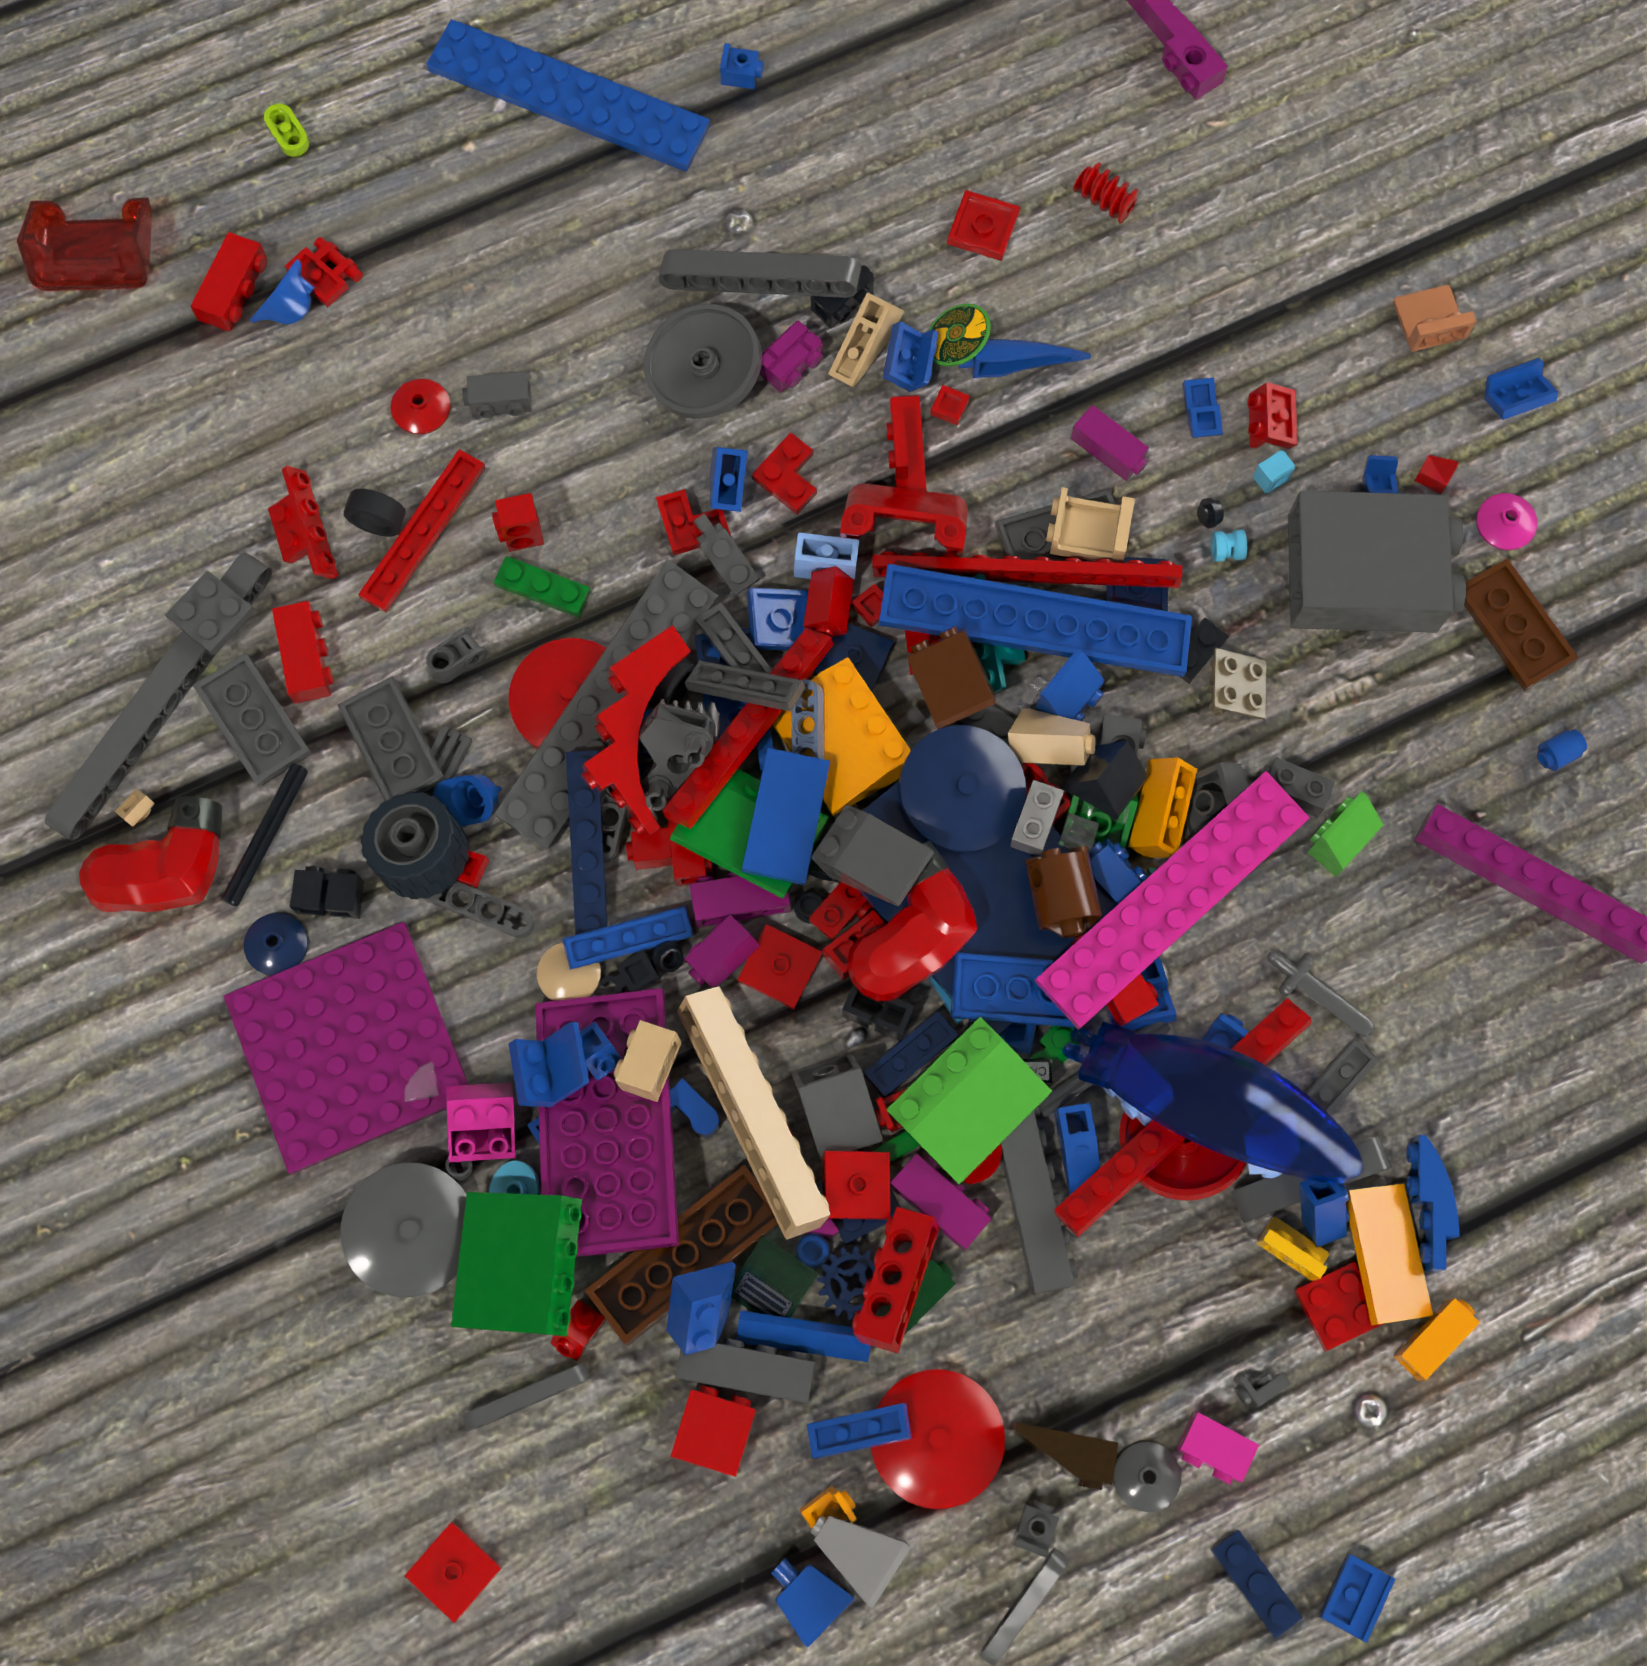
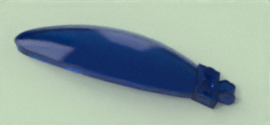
(1218, 1101)

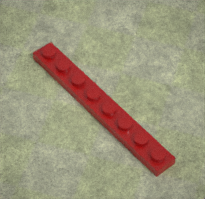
(743, 734)

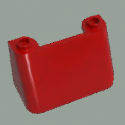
(871, 501)

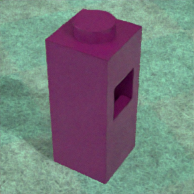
(1110, 443)

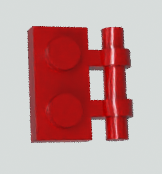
(327, 282)

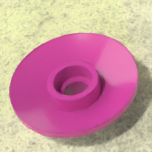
(1500, 531)

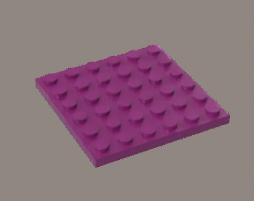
(340, 1045)

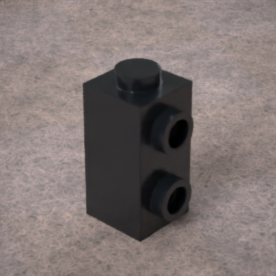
(838, 309)

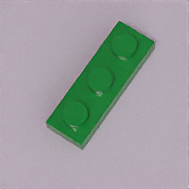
(542, 586)

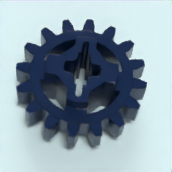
(833, 1272)

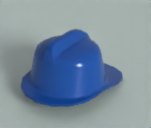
(468, 797)

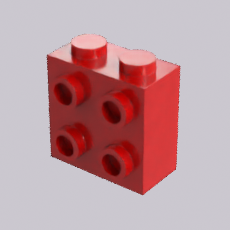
(714, 1431)

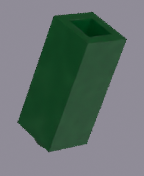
(934, 1286)

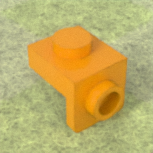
(830, 1503)

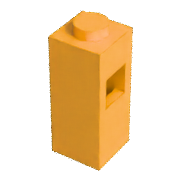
(1437, 1338)

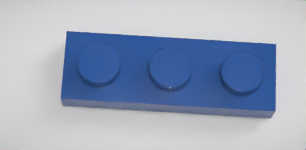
(859, 1431)

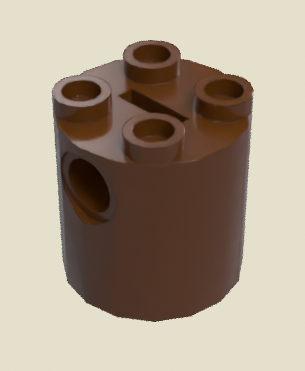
(1064, 891)

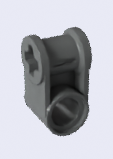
(460, 652)

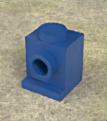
(740, 67)

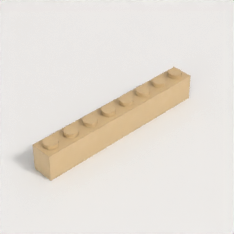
(753, 1113)

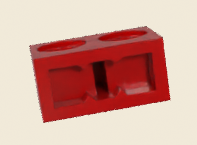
(518, 522)
(838, 951)

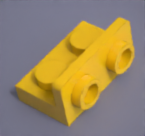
(1293, 1249)

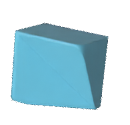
(1274, 471)

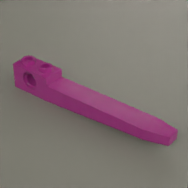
(1182, 46)

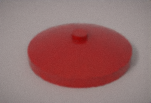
(547, 684)
(1188, 1171)
(953, 1441)

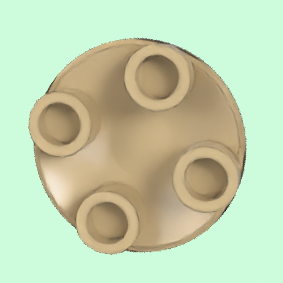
(561, 983)

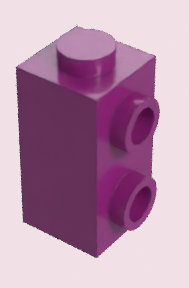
(720, 952)

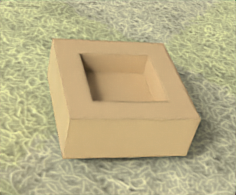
(135, 808)

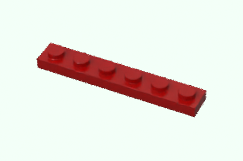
(422, 531)

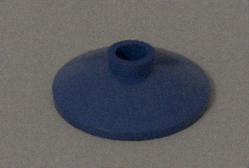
(287, 953)

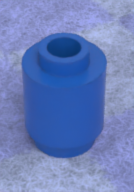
(1561, 749)

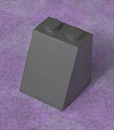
(837, 1105)

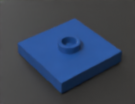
(776, 617)

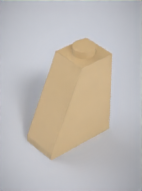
(1050, 739)

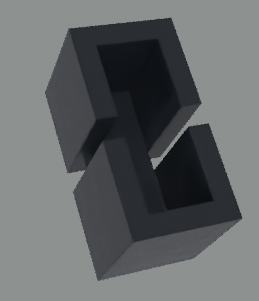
(321, 892)
(888, 1019)

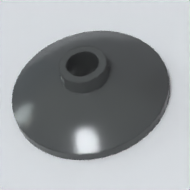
(1129, 1477)

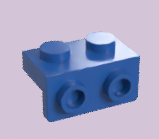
(910, 357)
(1519, 389)

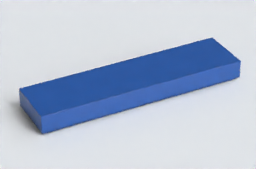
(627, 937)
(801, 1336)

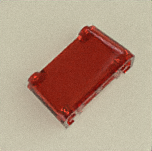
(86, 252)

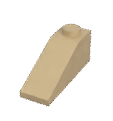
(865, 339)

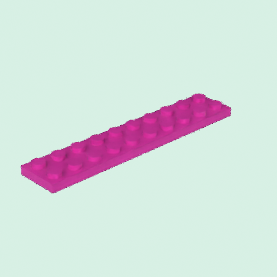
(1171, 900)

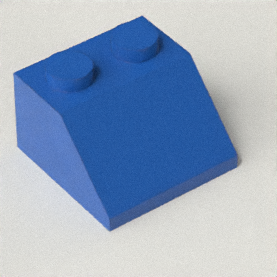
(1072, 688)
(700, 1307)

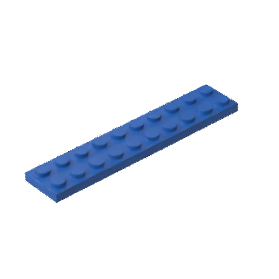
(568, 95)
(1036, 620)

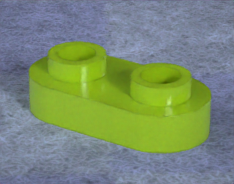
(287, 131)

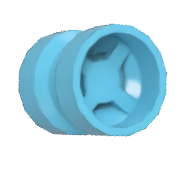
(1228, 545)

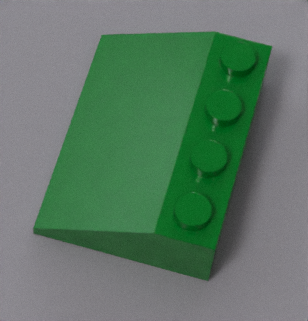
(725, 828)

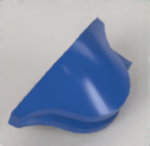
(289, 300)

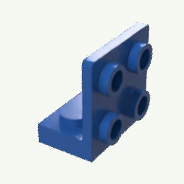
(549, 1068)

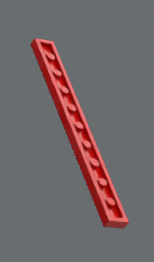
(1039, 569)
(1156, 1141)

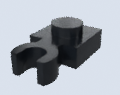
(635, 974)

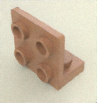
(1432, 318)

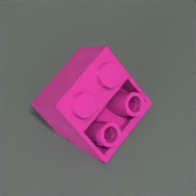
(480, 1122)

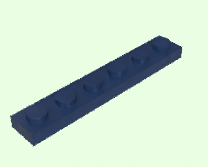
(586, 847)

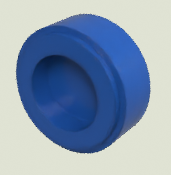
(812, 1250)

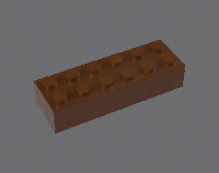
(709, 1233)

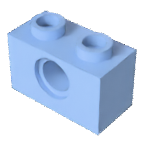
(822, 552)

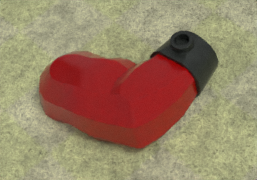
(158, 873)
(917, 938)

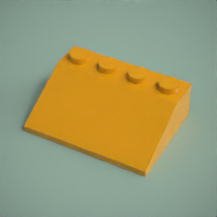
(858, 737)

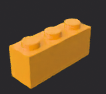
(1163, 807)

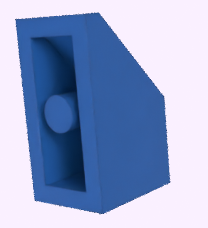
(727, 478)

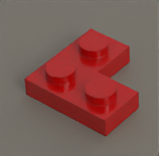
(780, 477)
(680, 521)

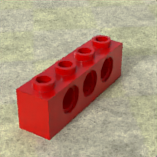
(889, 1330)

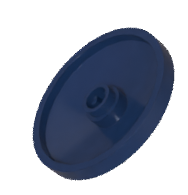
(962, 789)

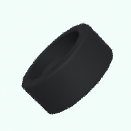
(374, 512)
(672, 685)

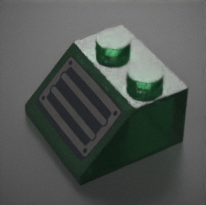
(772, 1281)

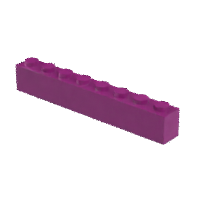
(1535, 881)

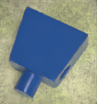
(809, 1599)

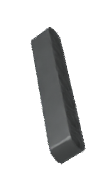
(760, 273)

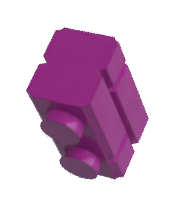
(791, 356)

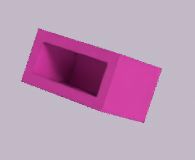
(1217, 1448)

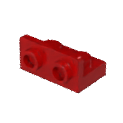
(1272, 416)

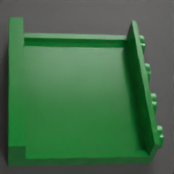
(517, 1263)

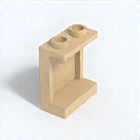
(1090, 528)

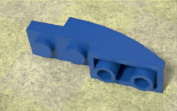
(1431, 1187)

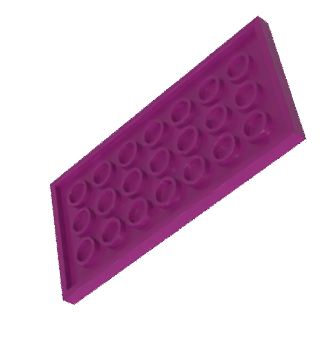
(610, 1142)

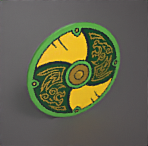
(961, 334)

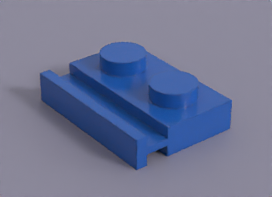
(1357, 1597)

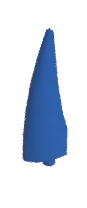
(1006, 357)

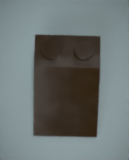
(1076, 1455)

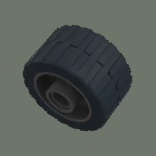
(415, 845)

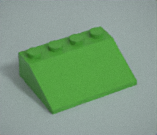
(969, 1100)

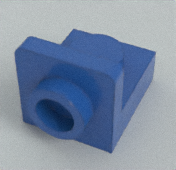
(1225, 1031)
(598, 1051)

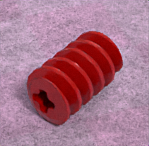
(1106, 192)

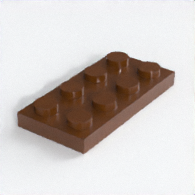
(1517, 625)

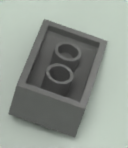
(871, 856)

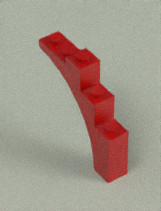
(620, 723)

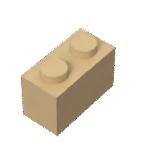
(647, 1060)

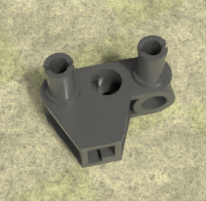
(678, 744)

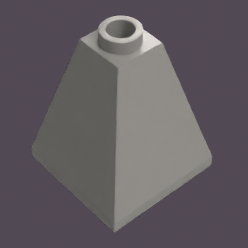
(860, 1554)

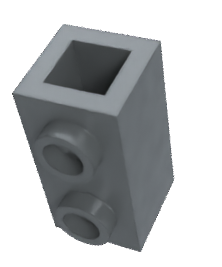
(498, 394)
(1303, 786)

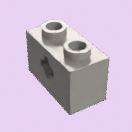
(1036, 818)

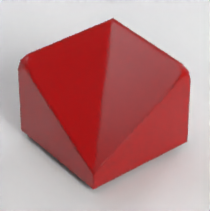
(1436, 473)

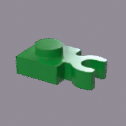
(1053, 1044)

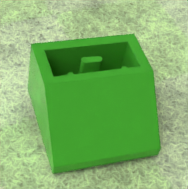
(1345, 833)

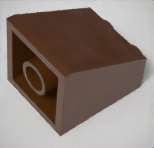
(951, 677)

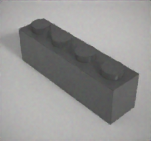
(750, 1370)

